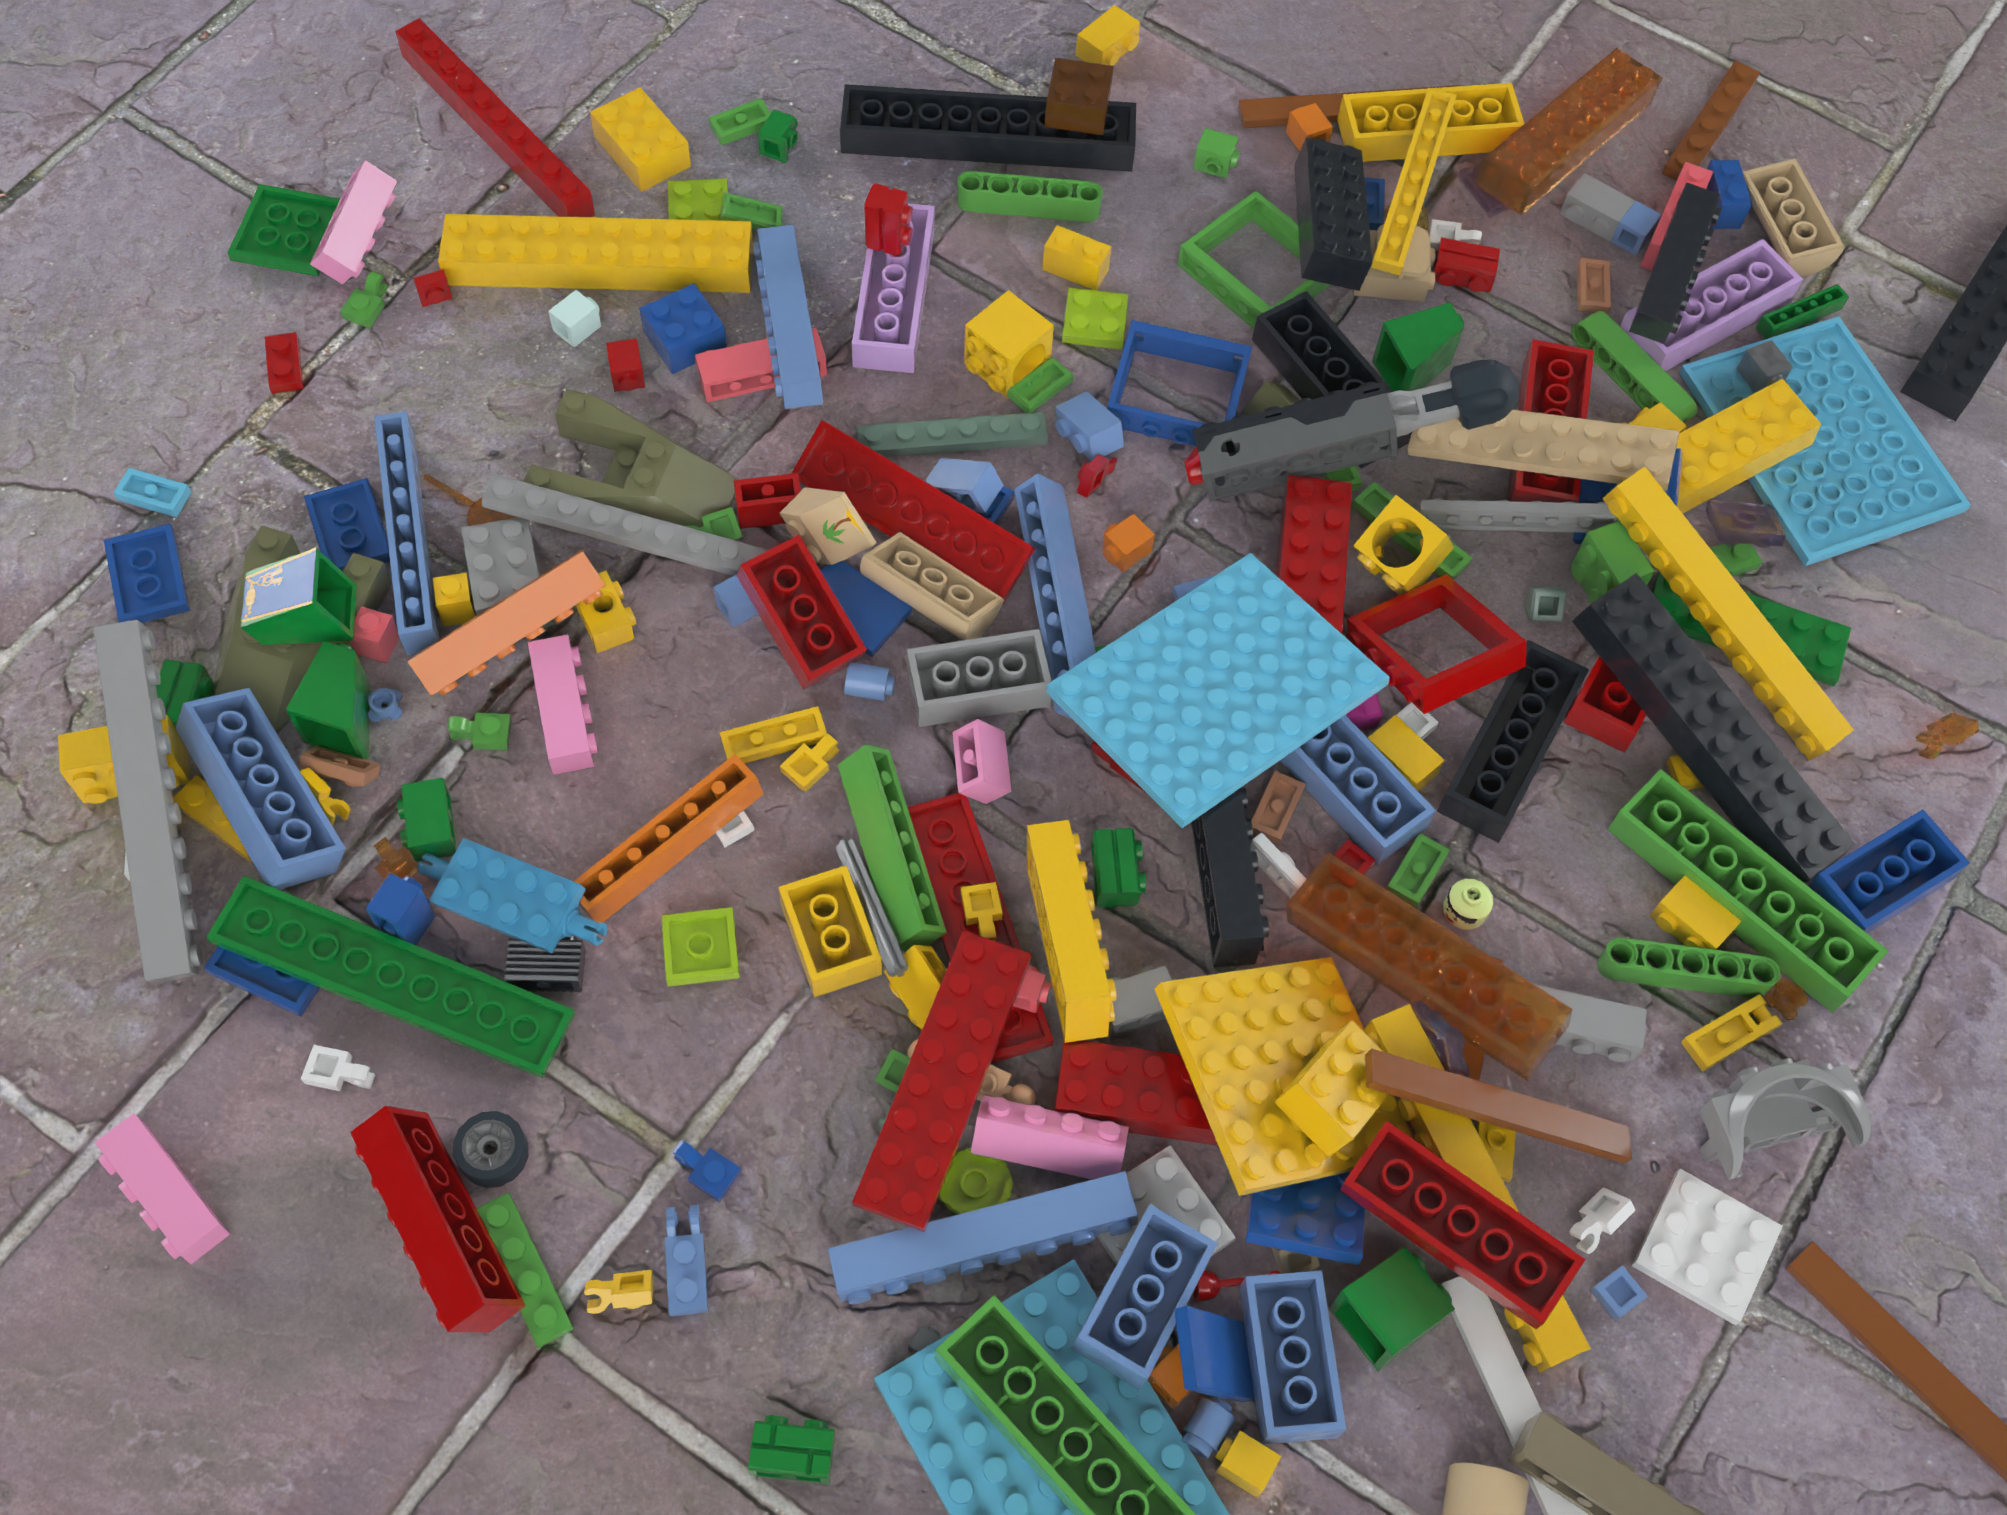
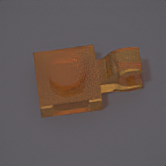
(1947, 730)
(393, 861)

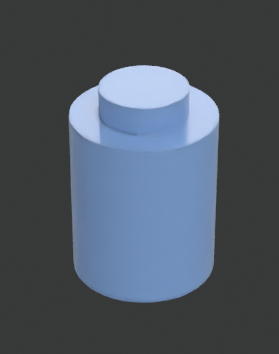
(869, 681)

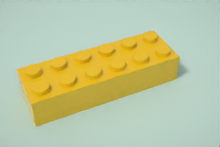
(1386, 121)
(1742, 442)
(1069, 931)

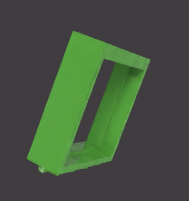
(1221, 283)

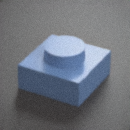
(1619, 1293)

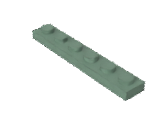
(955, 434)

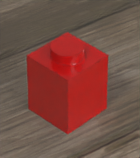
(625, 365)

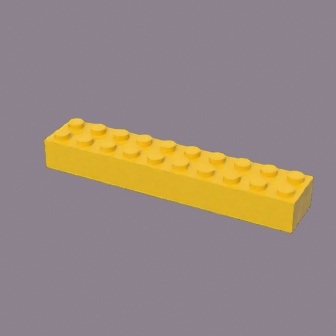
(596, 253)

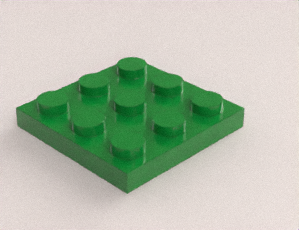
(282, 229)

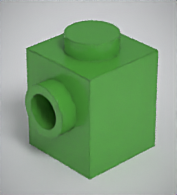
(1216, 153)

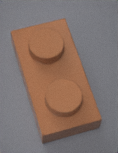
(1593, 285)
(338, 765)
(1277, 806)

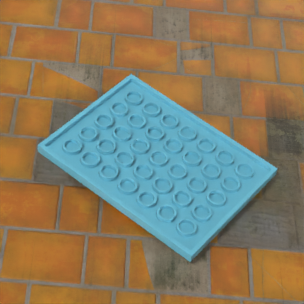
(1869, 461)
(1216, 688)
(979, 1468)

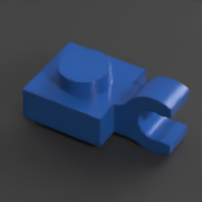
(710, 1172)

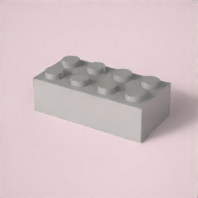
(978, 677)

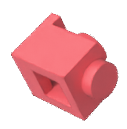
(1033, 990)

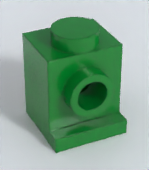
(778, 135)

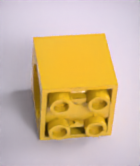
(1007, 342)
(1398, 518)

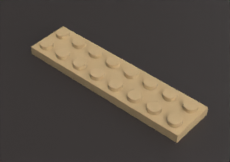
(1553, 446)

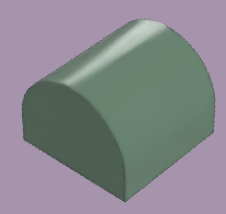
(1545, 603)

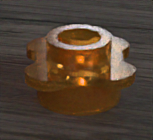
(1791, 991)

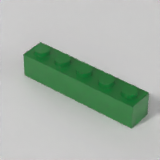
(1802, 312)

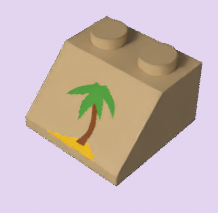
(827, 525)

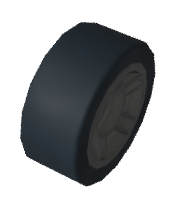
(499, 1131)

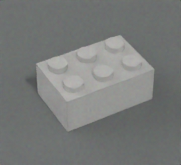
(499, 559)

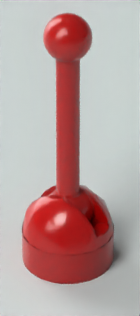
(1210, 1285)

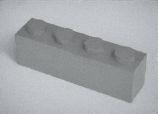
(1602, 1026)

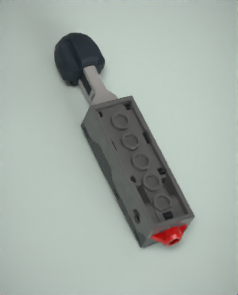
(1341, 429)

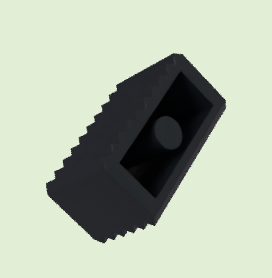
(545, 971)

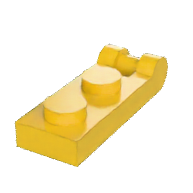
(1730, 1033)

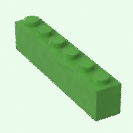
(891, 846)

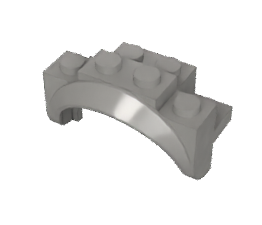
(1774, 1109)

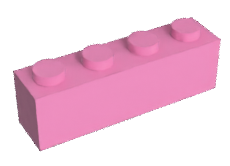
(354, 223)
(561, 705)
(1048, 1139)
(162, 1190)

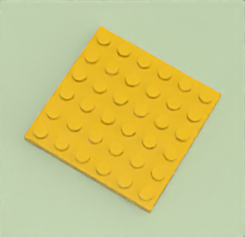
(1244, 1045)

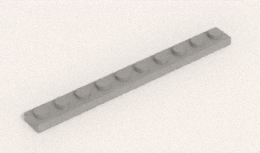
(617, 525)

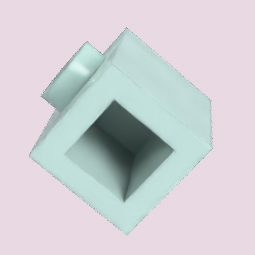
(575, 318)

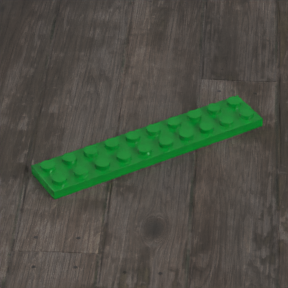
(392, 976)

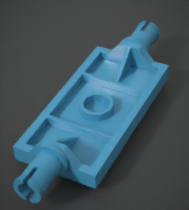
(510, 896)

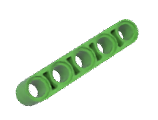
(1029, 196)
(1631, 366)
(1702, 961)

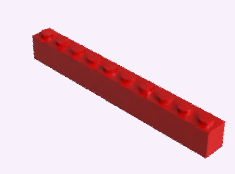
(494, 122)

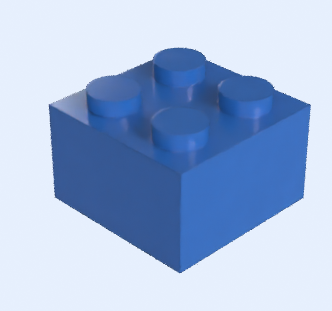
(682, 327)

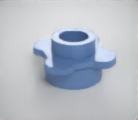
(378, 699)

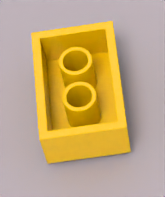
(640, 139)
(88, 761)
(830, 931)
(1331, 1093)

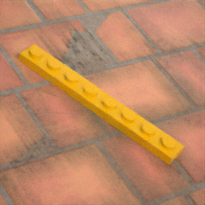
(1413, 182)

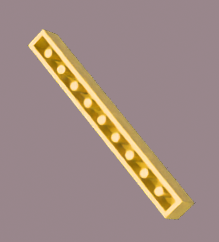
(1727, 614)
(1459, 1144)

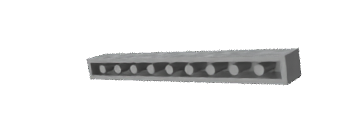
(146, 802)

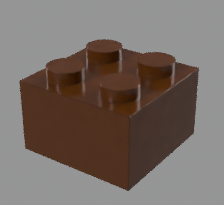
(1078, 96)

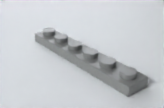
(1517, 516)

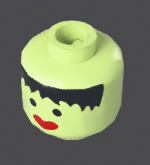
(1468, 904)

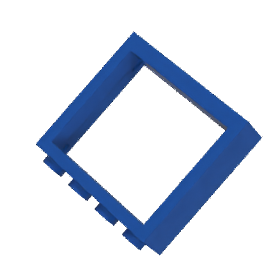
(1182, 347)

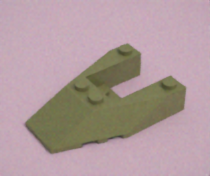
(648, 470)
(278, 669)

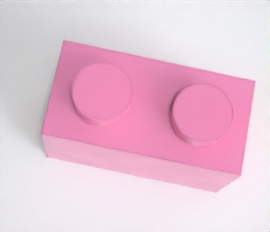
(981, 761)

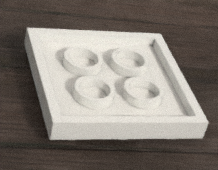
(1171, 1188)
(1707, 1246)

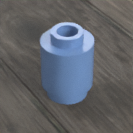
(1208, 1426)

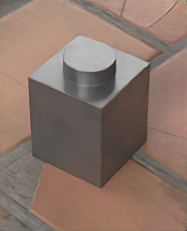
(1763, 366)

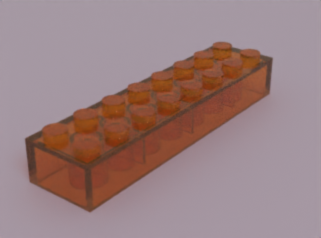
(1568, 131)
(1429, 964)

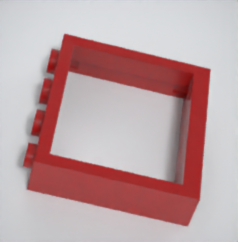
(1505, 646)

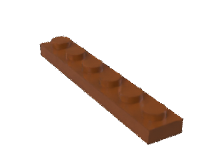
(1712, 119)

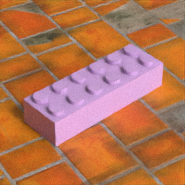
(894, 300)
(1724, 302)

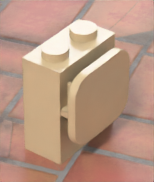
(1415, 276)

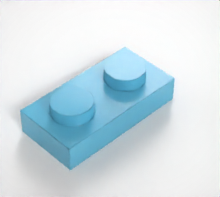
(152, 492)

